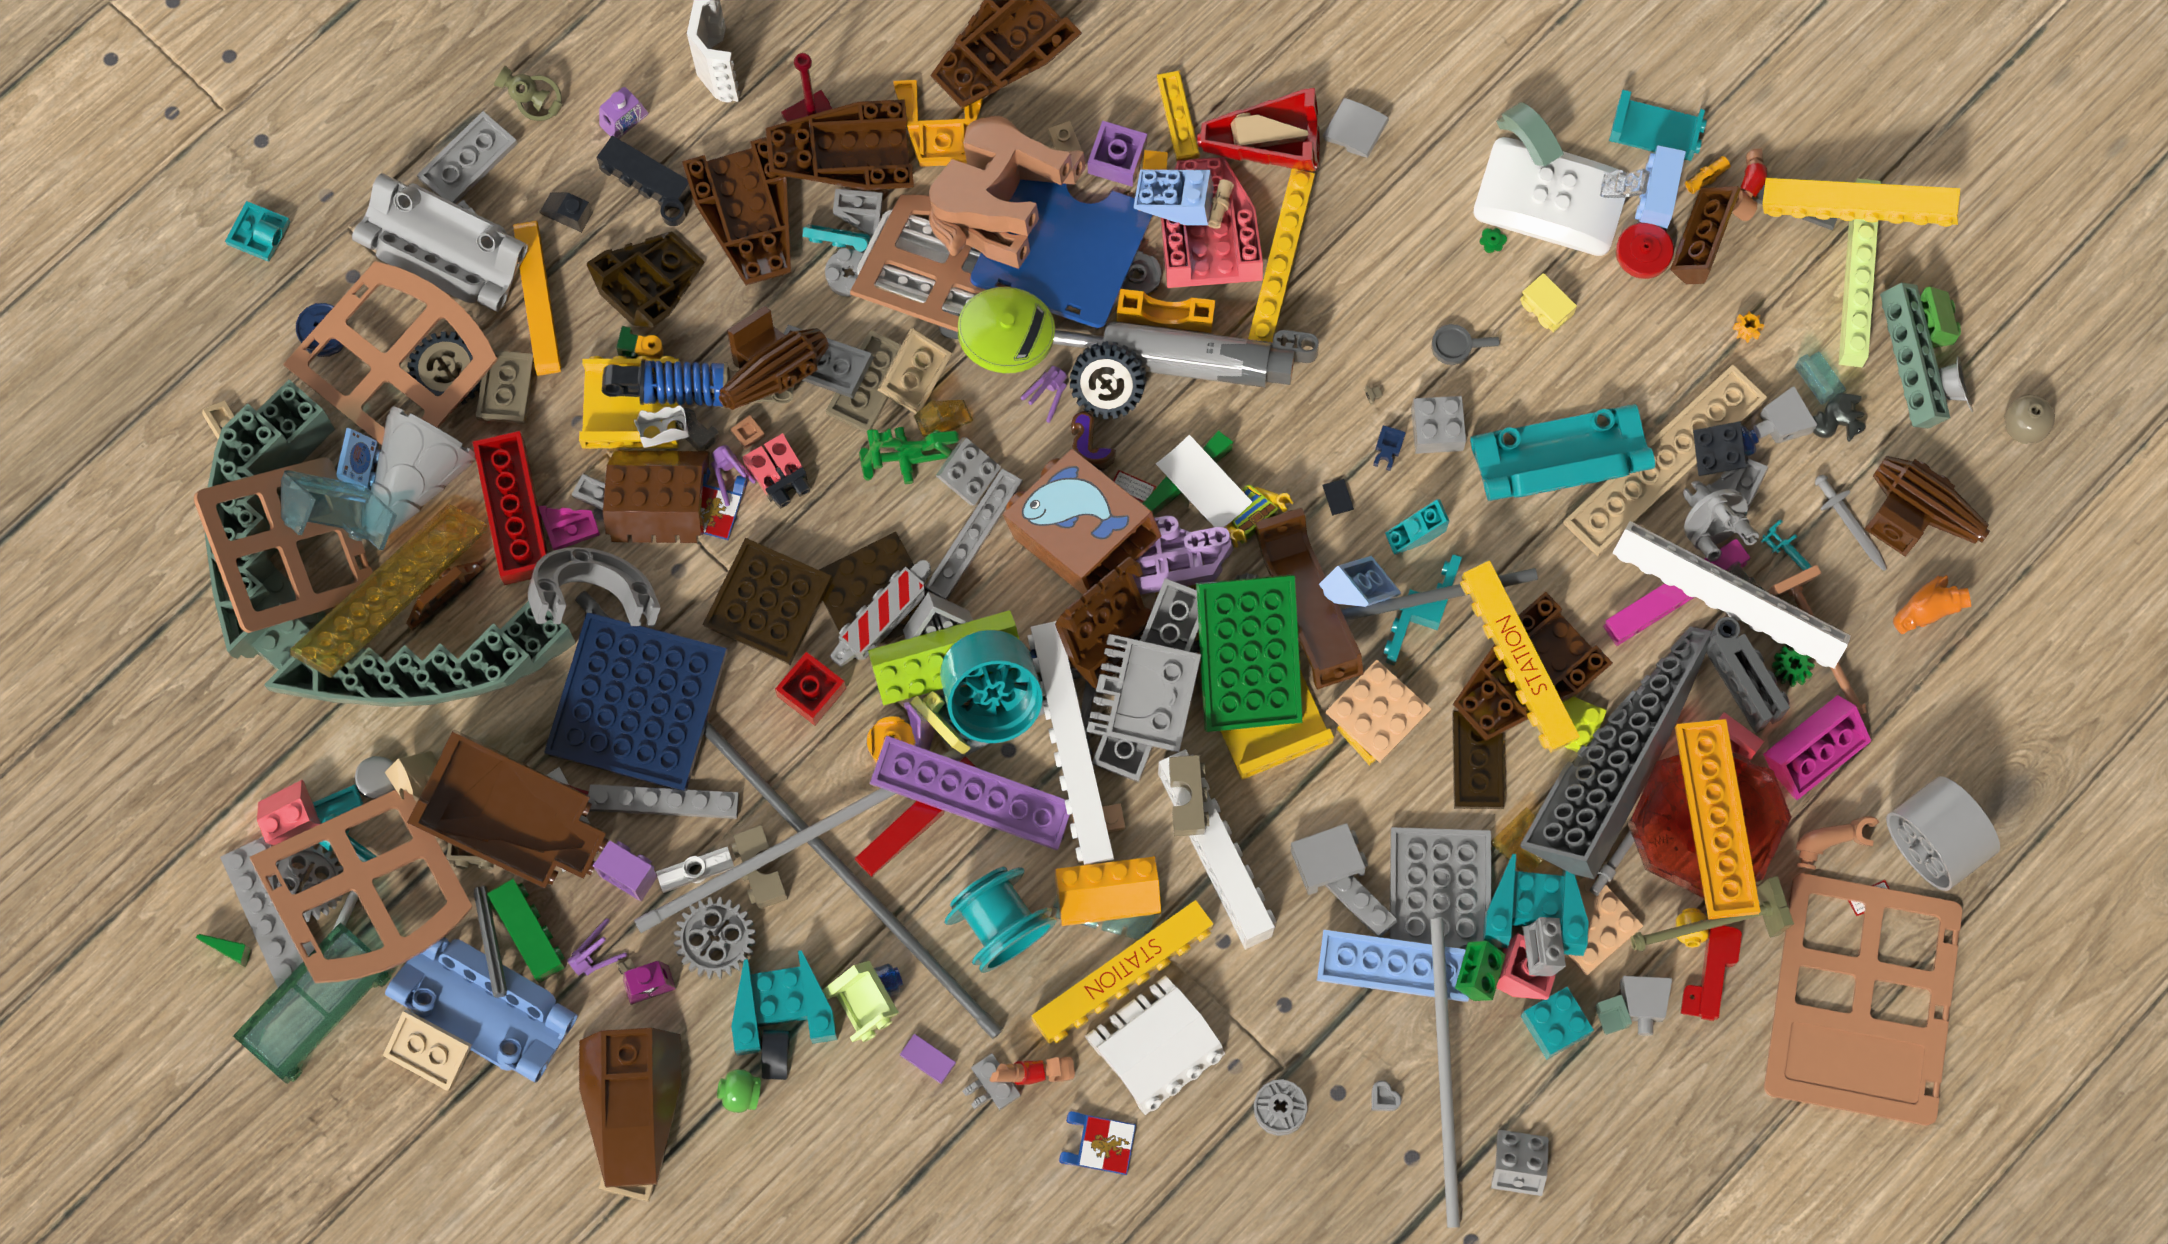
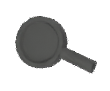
(1454, 344)

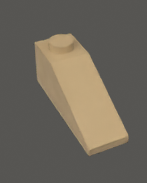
(1264, 132)

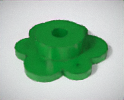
(1492, 245)

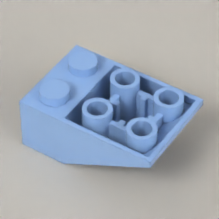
(1176, 195)

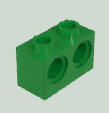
(1480, 971)

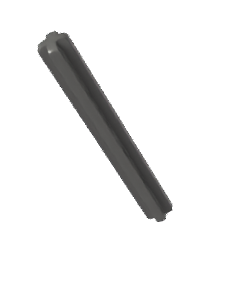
(490, 942)

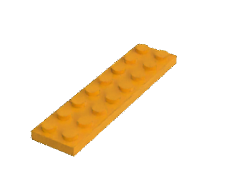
(1717, 819)

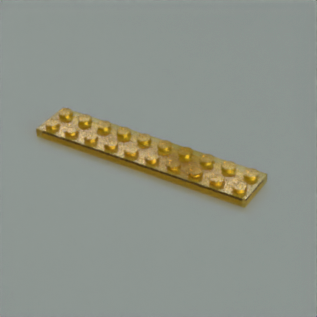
(388, 590)

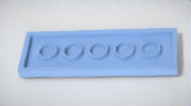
(1385, 964)

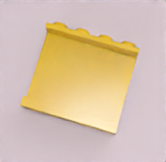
(610, 420)
(1269, 746)

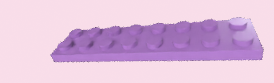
(970, 793)

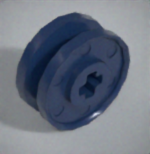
(308, 321)

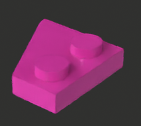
(568, 526)

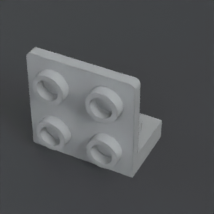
(1520, 1163)

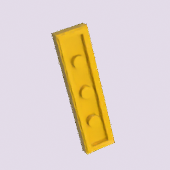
(1178, 116)

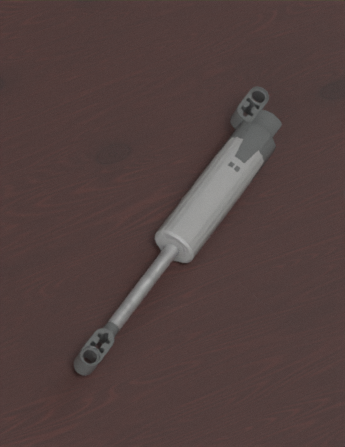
(1199, 353)

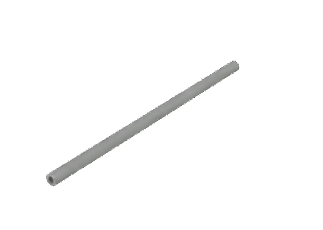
(1445, 1073)

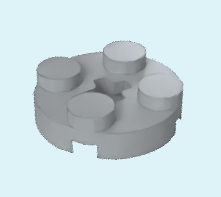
(835, 269)

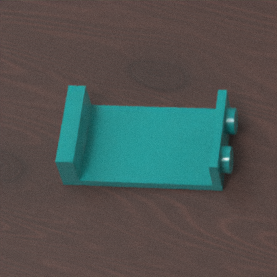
(1650, 126)

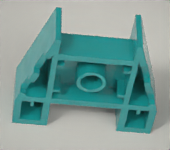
(1528, 896)
(779, 999)

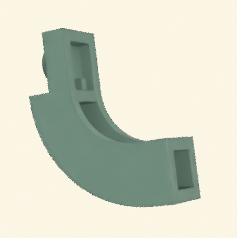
(1533, 133)

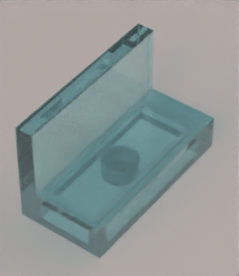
(1819, 377)

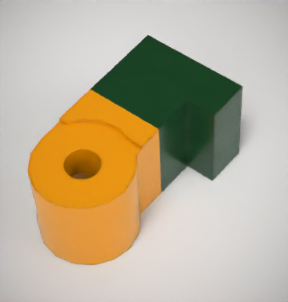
(636, 345)

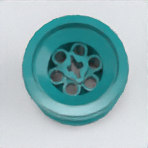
(999, 917)

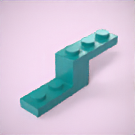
(1425, 615)

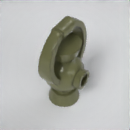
(539, 98)

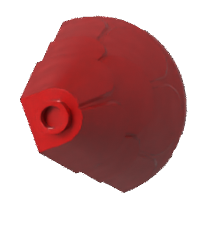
(1294, 109)

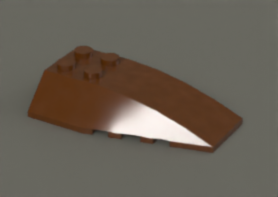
(1002, 46)

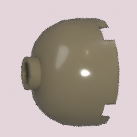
(2029, 419)

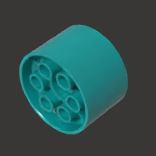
(994, 653)

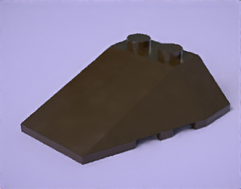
(646, 277)

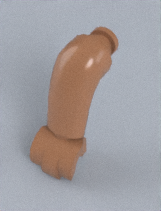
(1818, 840)

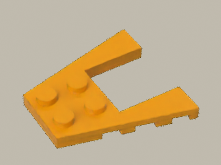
(935, 140)

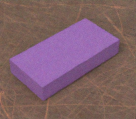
(927, 1059)

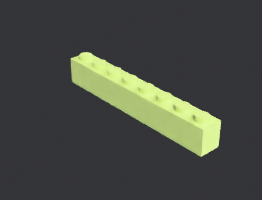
(1858, 290)

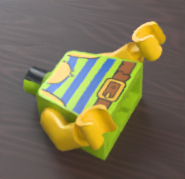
(1263, 506)

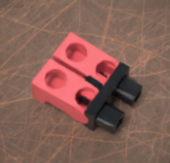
(779, 478)

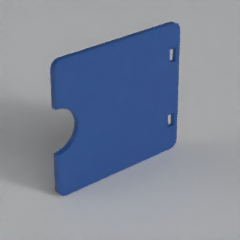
(1075, 252)

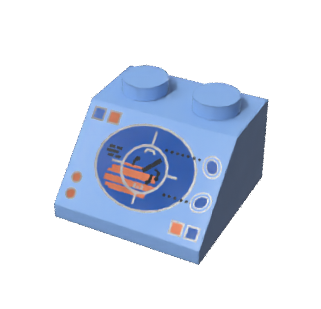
(358, 459)

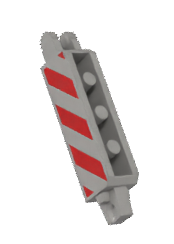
(883, 614)

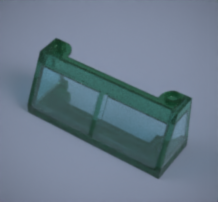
(304, 1011)

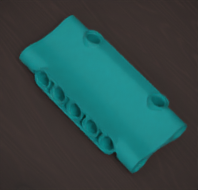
(1562, 453)

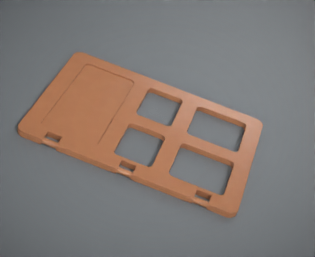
(1851, 1057)

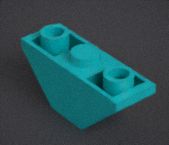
(1419, 528)

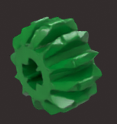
(1783, 668)

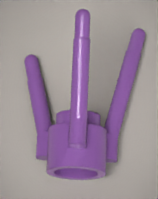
(1051, 380)
(727, 460)
(581, 959)

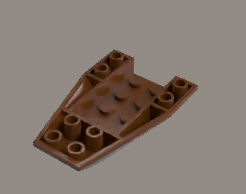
(845, 146)
(744, 210)
(1572, 664)
(630, 1100)

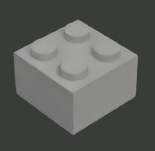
(1438, 424)

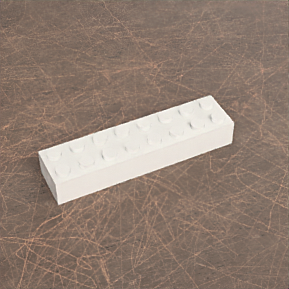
(1225, 867)

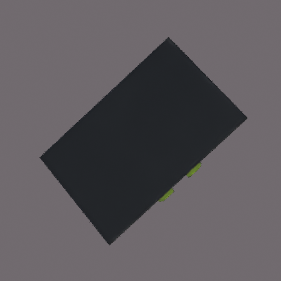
(1338, 497)

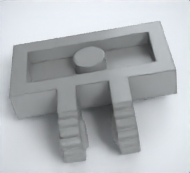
(1000, 1092)

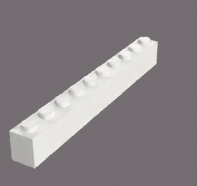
(1732, 595)
(1072, 745)

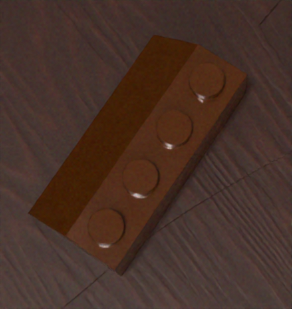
(1704, 233)

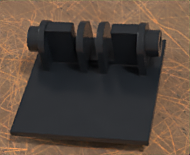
(1720, 448)

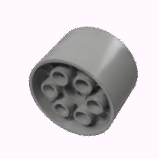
(1943, 833)

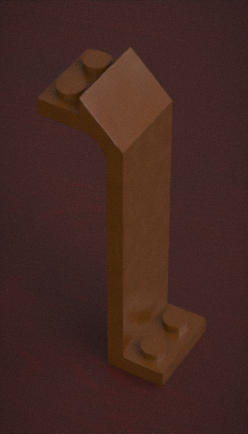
(1319, 620)

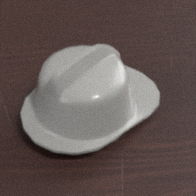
(1953, 383)

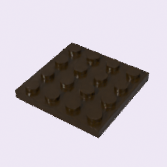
(861, 576)
(767, 601)

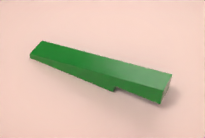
(1167, 491)

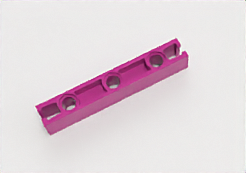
(1663, 600)

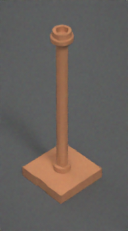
(1793, 587)

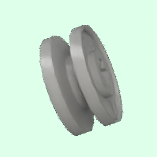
(1283, 1093)

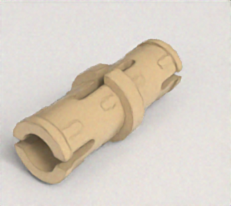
(1220, 203)

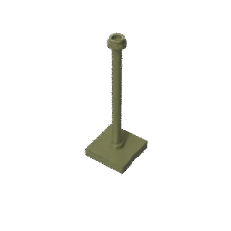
(1772, 908)

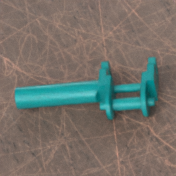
(1786, 546)

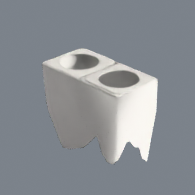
(648, 419)

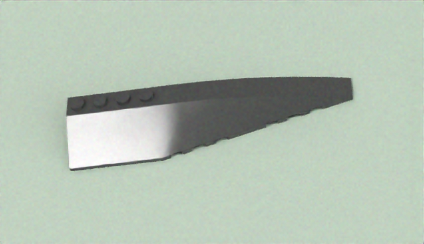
(1609, 773)

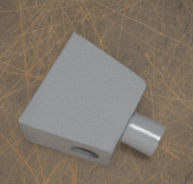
(1785, 418)
(1646, 1000)

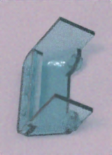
(334, 504)

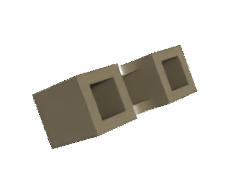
(1187, 773)
(765, 888)

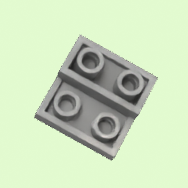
(1356, 127)

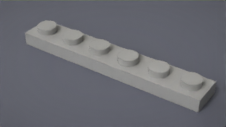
(973, 534)
(664, 801)

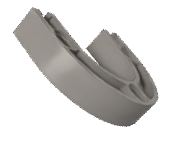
(593, 567)

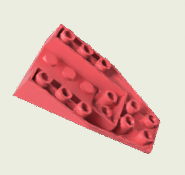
(1211, 255)

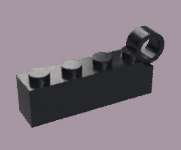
(647, 176)

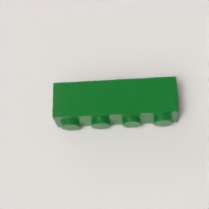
(526, 930)

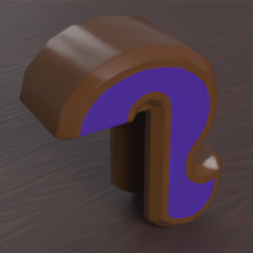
(1083, 426)

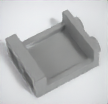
(1328, 857)

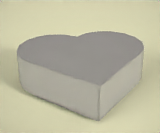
(1384, 1098)

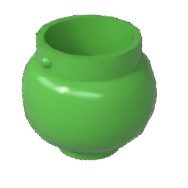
(739, 1091)

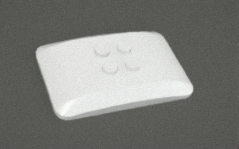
(1548, 201)
(919, 240)

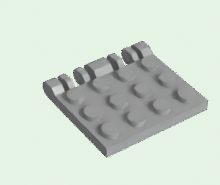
(1149, 694)

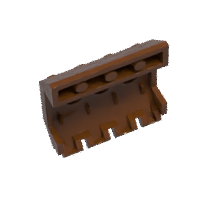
(654, 496)
(1105, 609)

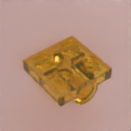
(1511, 837)

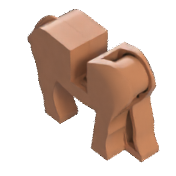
(974, 197)

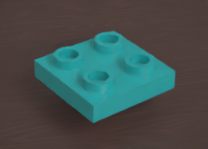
(257, 231)

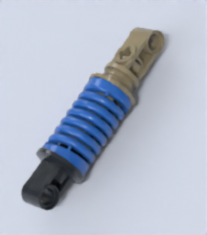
(674, 384)

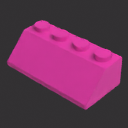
(1818, 746)

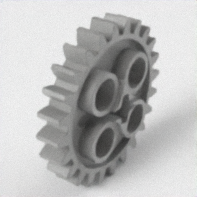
(293, 876)
(696, 925)

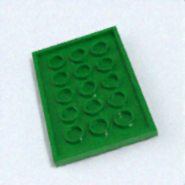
(1249, 653)

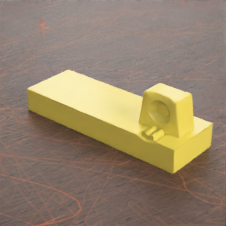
(929, 709)

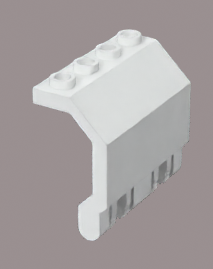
(712, 66)
(1157, 1046)

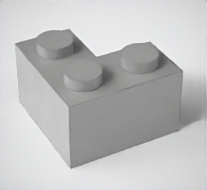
(933, 615)

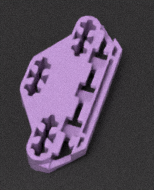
(1180, 551)

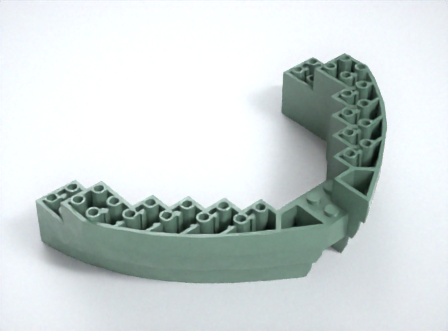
(284, 435)

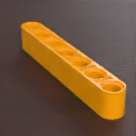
(538, 300)

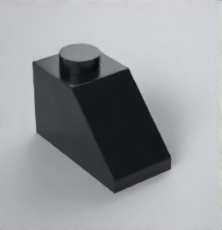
(567, 210)

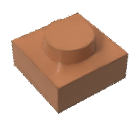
(747, 432)

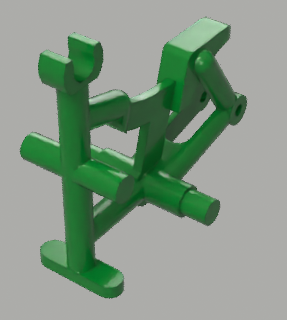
(907, 451)

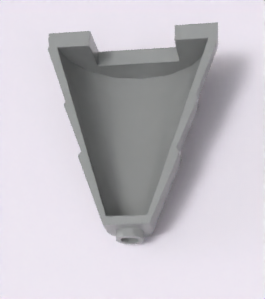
(415, 464)

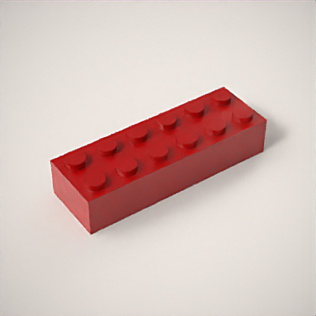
(510, 505)

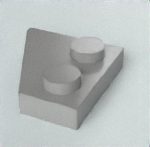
(859, 208)
(1743, 480)

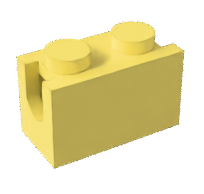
(1548, 303)

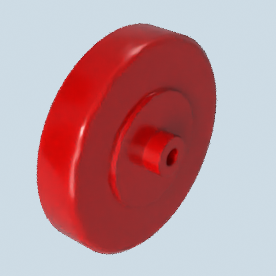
(1644, 250)

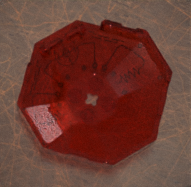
(1665, 830)

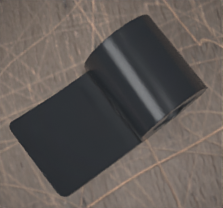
(774, 1054)

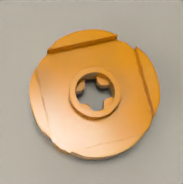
(888, 727)

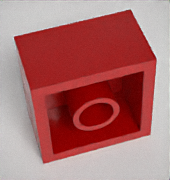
(810, 688)

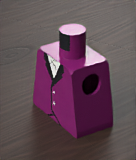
(648, 981)

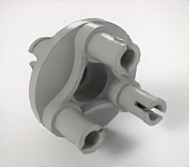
(1716, 518)

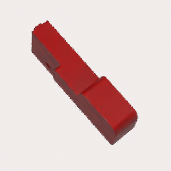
(1720, 952)

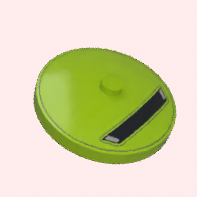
(1006, 330)

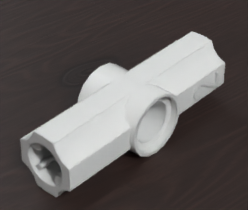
(679, 875)

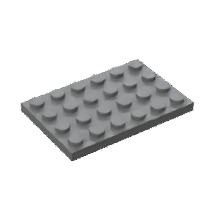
(1439, 877)

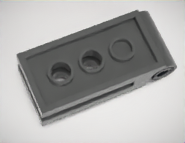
(1746, 675)

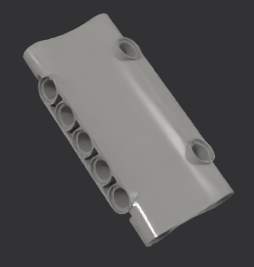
(440, 242)

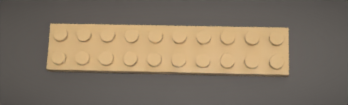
(1627, 498)

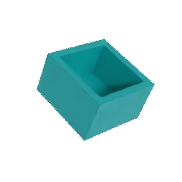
(1557, 1023)

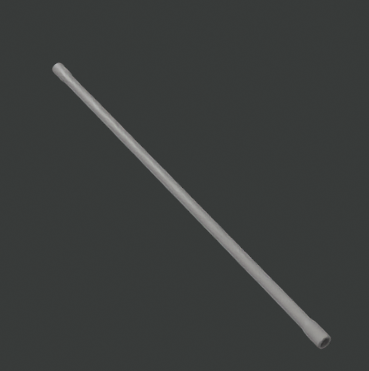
(657, 915)

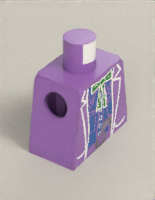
(621, 113)

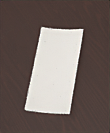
(1204, 483)

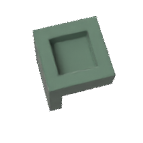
(1613, 1015)

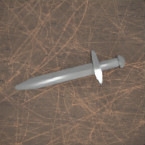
(1850, 521)

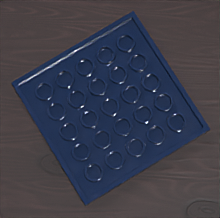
(636, 701)

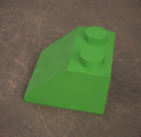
(1940, 317)

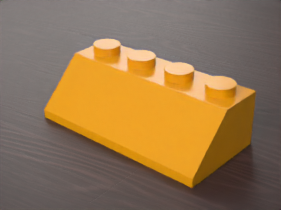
(1108, 891)

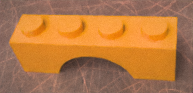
(1142, 309)

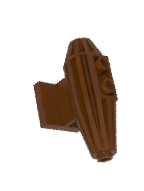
(769, 358)
(1917, 500)

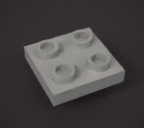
(968, 471)

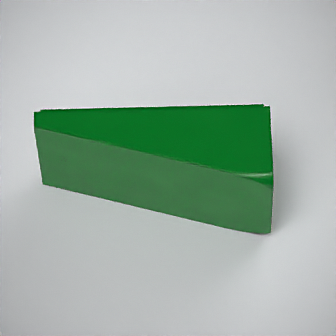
(235, 951)

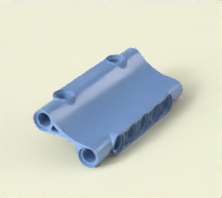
(460, 1000)

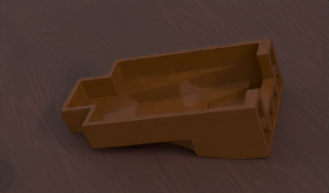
(507, 813)

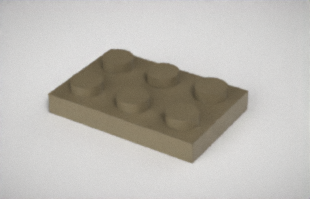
(506, 388)

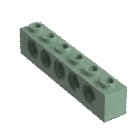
(1915, 355)

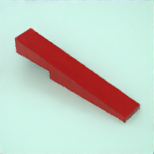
(900, 834)

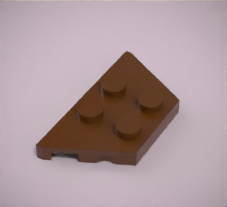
(445, 588)

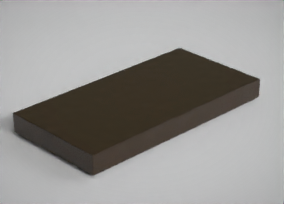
(1476, 767)

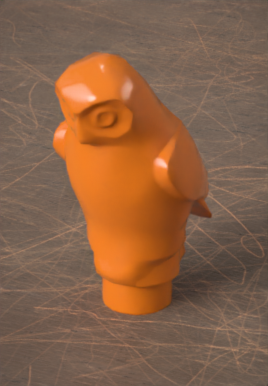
(1931, 604)

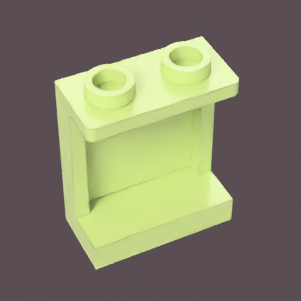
(863, 1000)

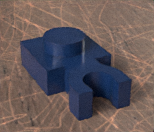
(1389, 444)

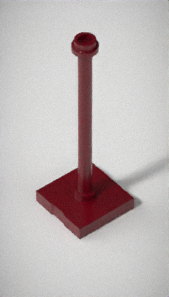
(812, 102)

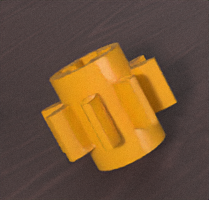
(1748, 320)

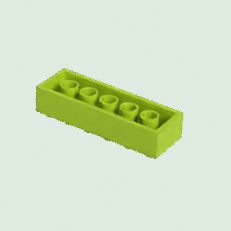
(914, 664)

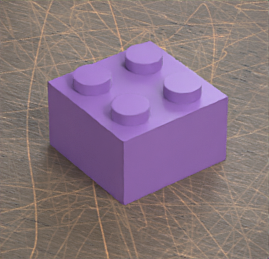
(1117, 153)
(625, 870)

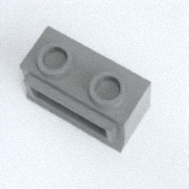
(1548, 947)

